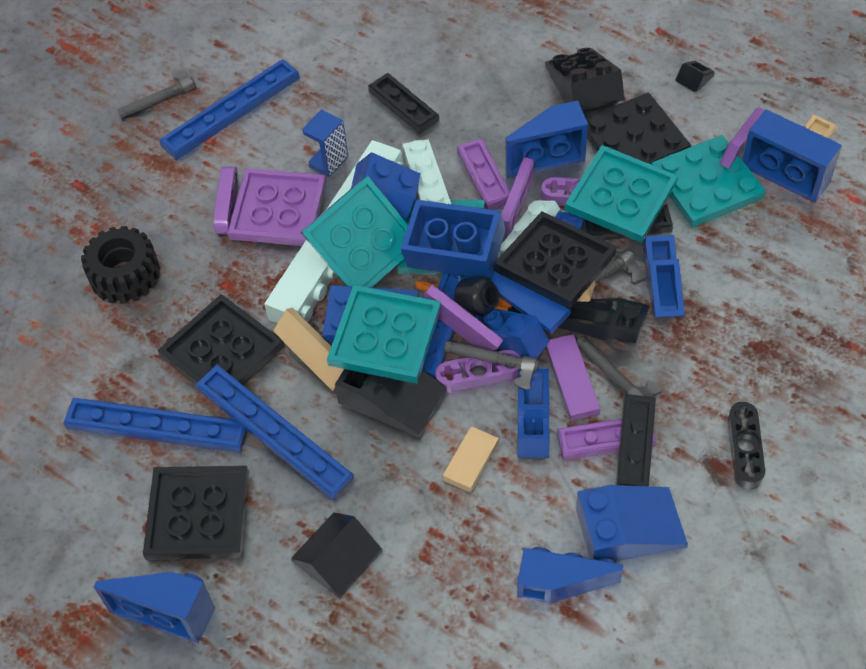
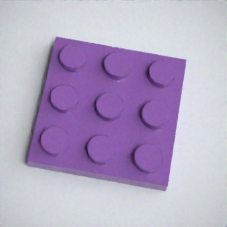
(276, 206)

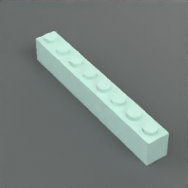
(308, 274)

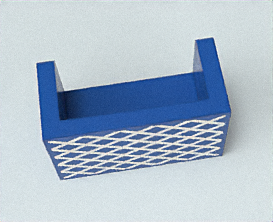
(331, 136)

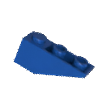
(518, 331)
(557, 576)

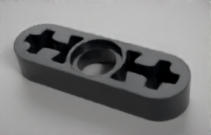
(739, 456)

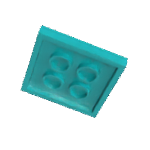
(707, 187)
(621, 193)
(359, 235)
(384, 334)

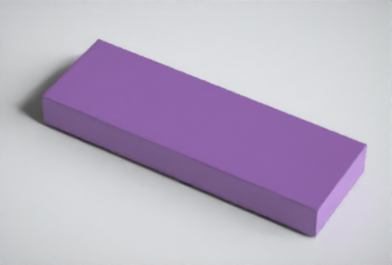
(739, 141)
(484, 173)
(518, 195)
(463, 322)
(572, 377)
(590, 439)

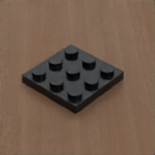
(636, 129)
(555, 259)
(221, 337)
(196, 512)

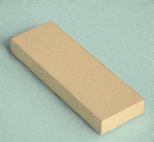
(307, 345)

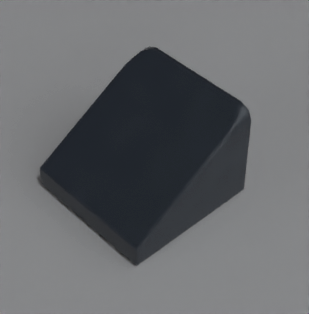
(694, 75)

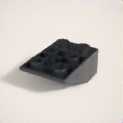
(586, 78)
(391, 400)

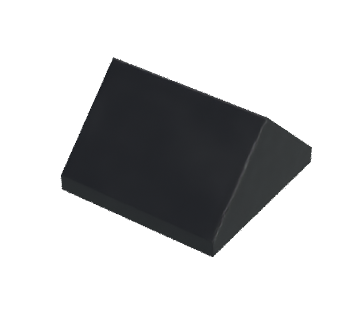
(337, 553)

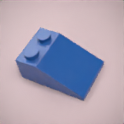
(550, 139)
(392, 179)
(629, 521)
(161, 601)

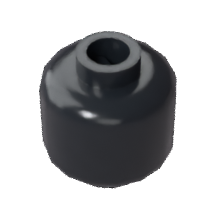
(476, 295)

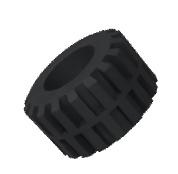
(125, 281)

